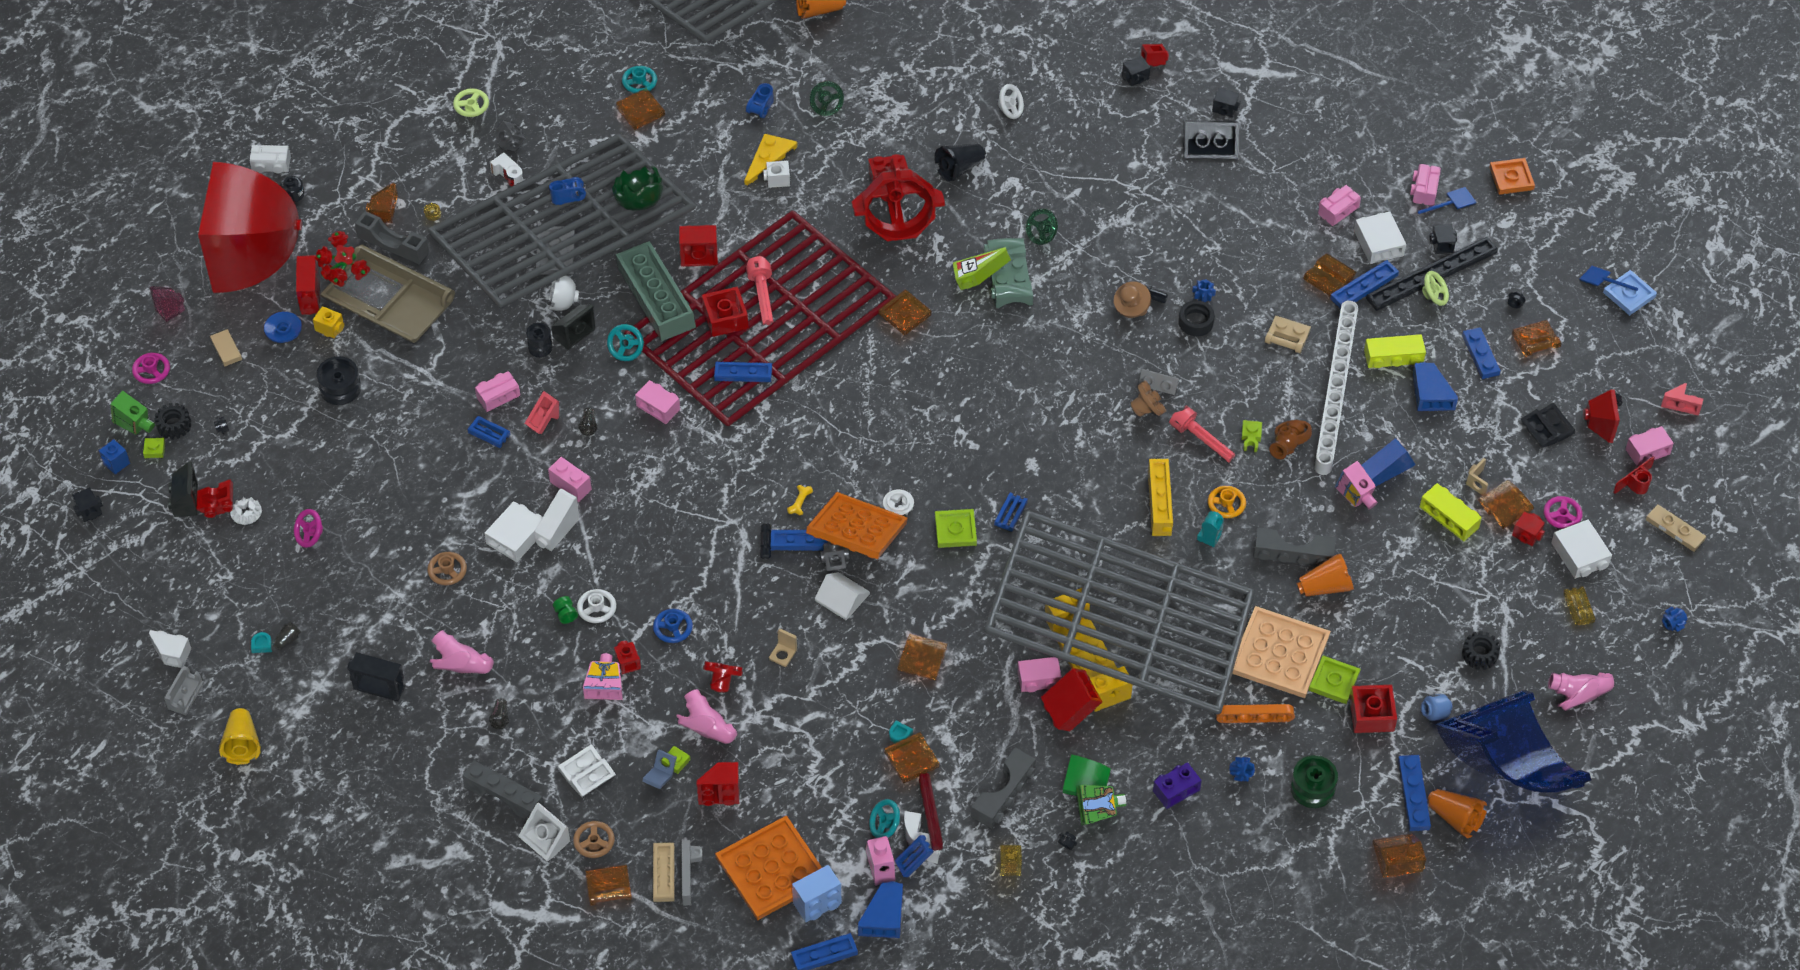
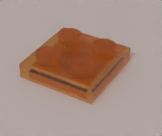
(640, 108)
(905, 312)
(911, 757)

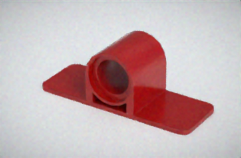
(1638, 479)

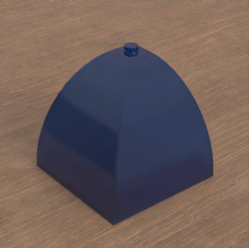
(1510, 746)

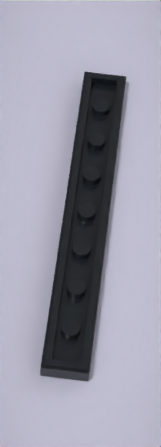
(1444, 267)

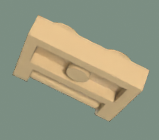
(1288, 330)

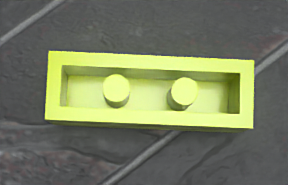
(1394, 351)
(1450, 512)

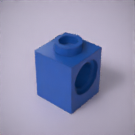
(114, 456)

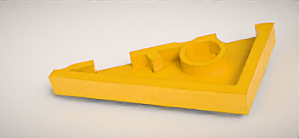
(770, 150)

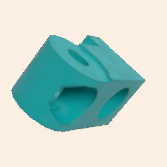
(1211, 529)

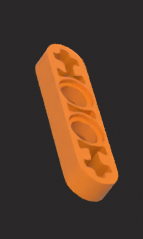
(1256, 713)

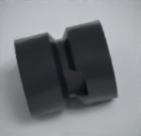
(539, 339)

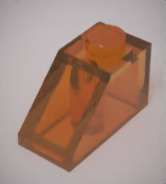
(384, 203)

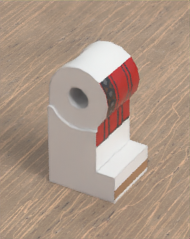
(507, 168)

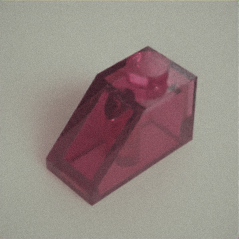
(167, 302)

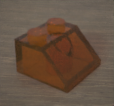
(1400, 855)

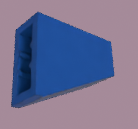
(1432, 389)
(1388, 463)
(883, 913)

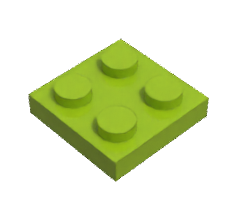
(955, 528)
(1334, 679)

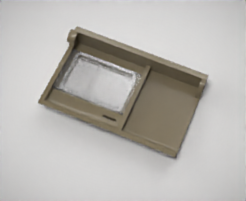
(391, 295)

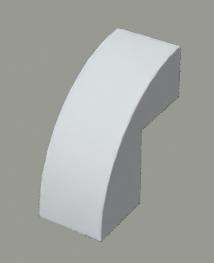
(912, 826)

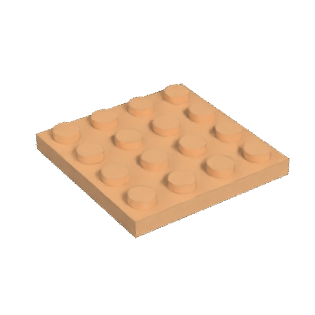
(1280, 651)

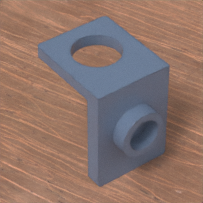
(660, 775)

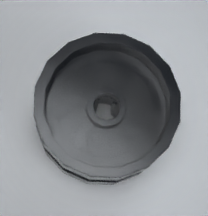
(338, 380)

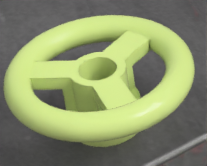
(471, 106)
(1432, 289)

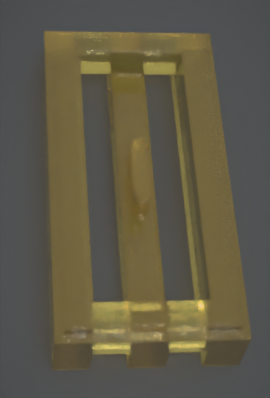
(1591, 618)

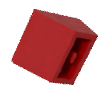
(719, 785)

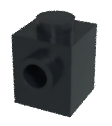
(1136, 71)
(1226, 102)
(1443, 238)
(87, 505)

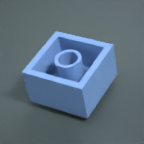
(817, 893)

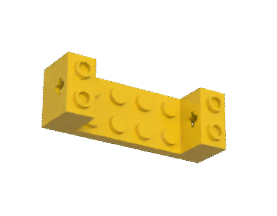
(1103, 684)

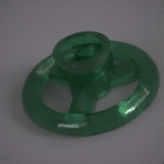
(822, 93)
(1050, 226)

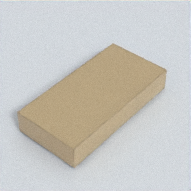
(226, 347)

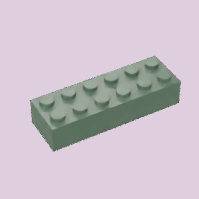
(655, 291)

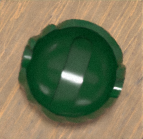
(638, 190)

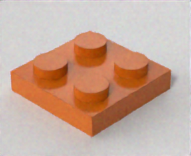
(1512, 176)

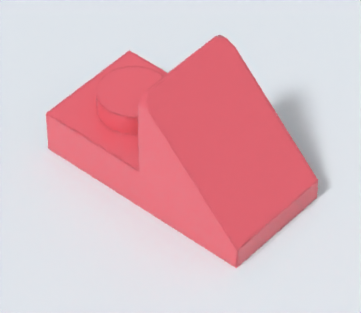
(1679, 401)
(545, 409)

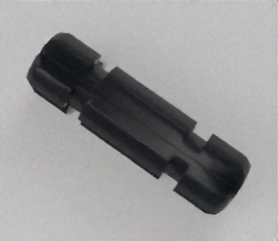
(765, 543)

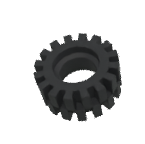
(173, 429)
(1478, 659)

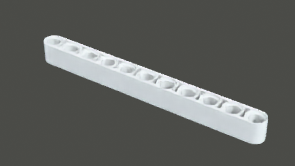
(1336, 388)

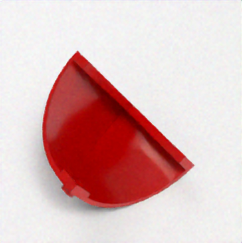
(245, 227)

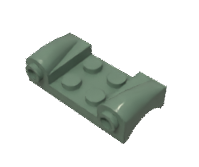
(1012, 280)

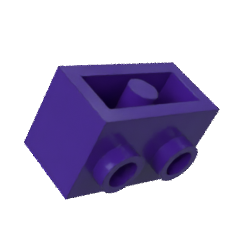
(1176, 785)

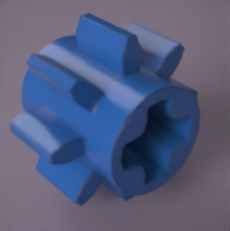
(1204, 290)
(1674, 619)
(1242, 769)

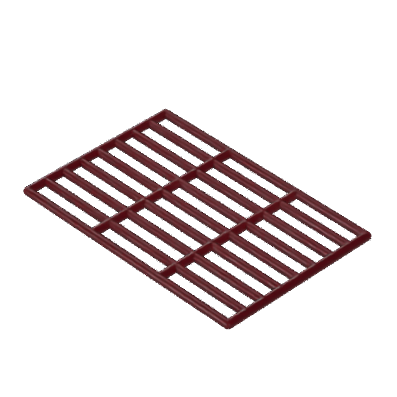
(787, 296)

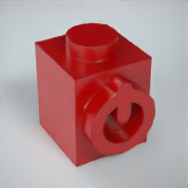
(1529, 528)

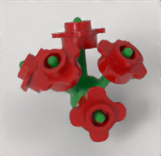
(344, 257)

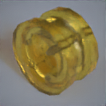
(434, 216)

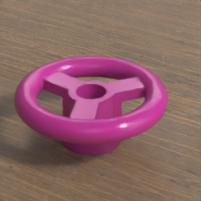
(149, 363)
(1562, 516)
(310, 529)

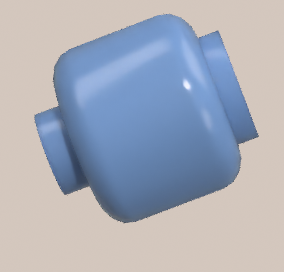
(1436, 707)

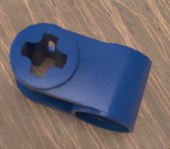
(761, 100)
(565, 191)

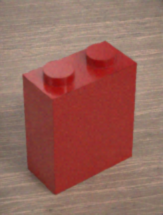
(308, 284)
(1071, 699)

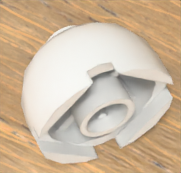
(563, 294)

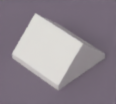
(841, 595)
(544, 833)

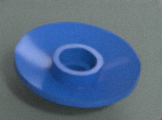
(282, 321)

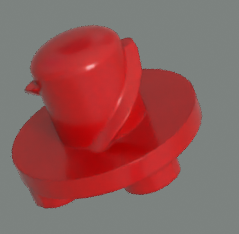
(721, 675)

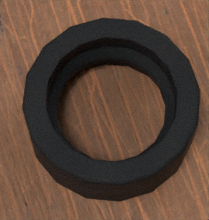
(1196, 307)

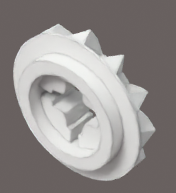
(894, 497)
(249, 516)

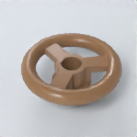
(446, 565)
(594, 848)

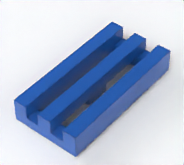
(486, 434)
(1016, 500)
(914, 859)

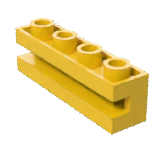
(1160, 497)

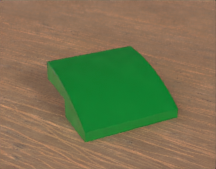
(1084, 772)

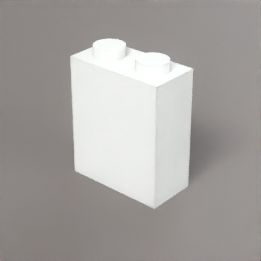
(1380, 237)
(513, 531)
(1581, 549)

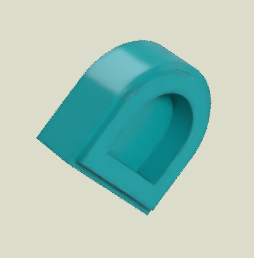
(261, 643)
(899, 732)

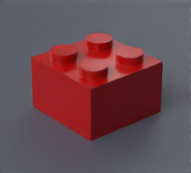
(698, 245)
(725, 311)
(1373, 708)

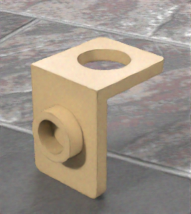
(1473, 474)
(786, 642)

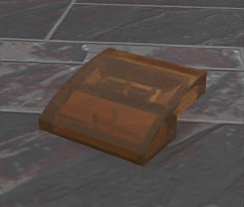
(1329, 274)
(1506, 503)
(922, 657)

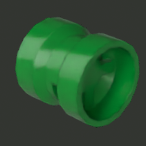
(565, 610)

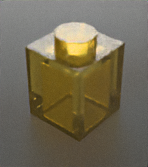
(1010, 860)

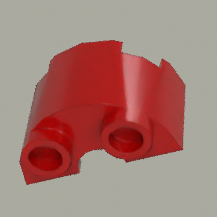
(215, 500)

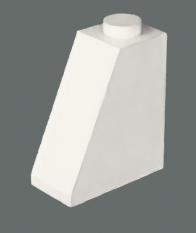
(557, 520)

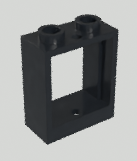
(376, 676)

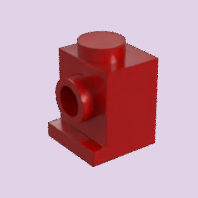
(1154, 54)
(627, 657)

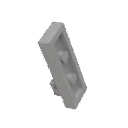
(689, 855)

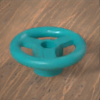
(639, 78)
(632, 341)
(886, 820)

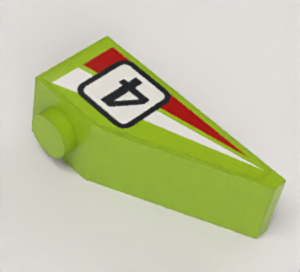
(978, 268)

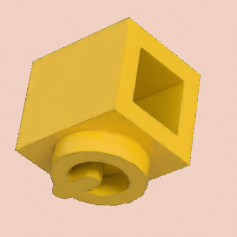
(328, 322)

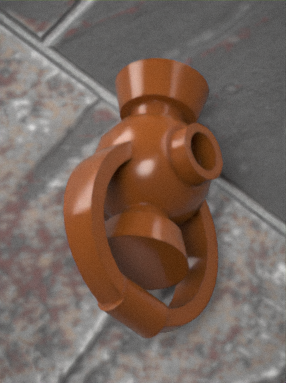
(1288, 437)

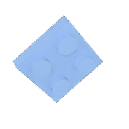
(1629, 299)

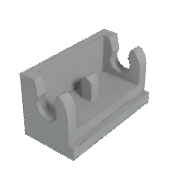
(183, 691)

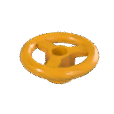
(1226, 499)

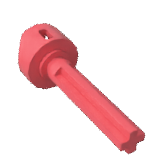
(760, 275)
(1186, 421)

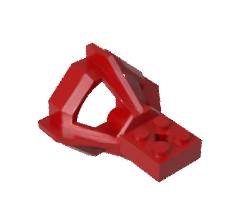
(892, 182)

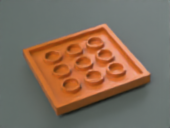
(856, 525)
(768, 865)

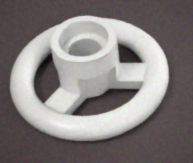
(1009, 102)
(596, 604)

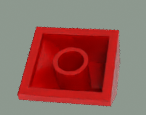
(1603, 415)

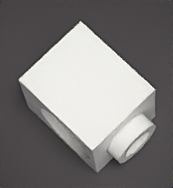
(777, 174)

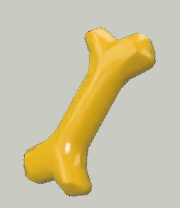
(796, 507)

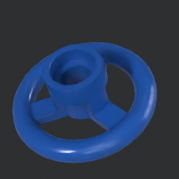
(672, 616)

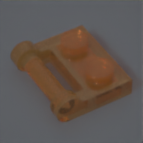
(1534, 334)
(608, 879)

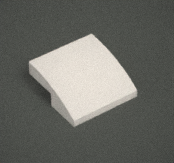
(586, 770)

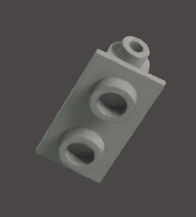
(1160, 381)

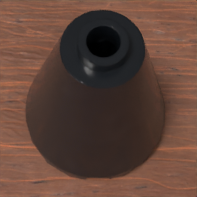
(958, 159)

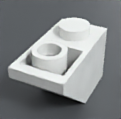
(171, 648)

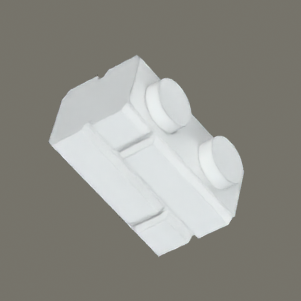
(270, 158)

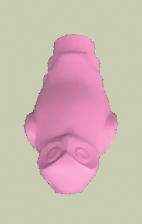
(459, 657)
(1580, 688)
(705, 719)

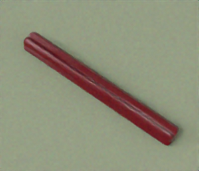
(930, 812)

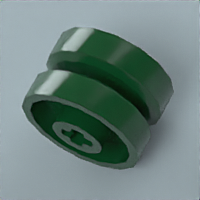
(1314, 781)

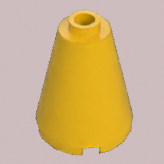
(239, 738)

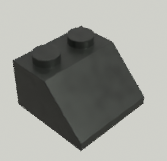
(574, 326)
(183, 491)

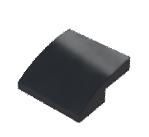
(1548, 425)

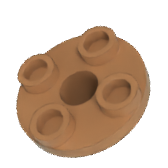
(1132, 299)
(1147, 401)

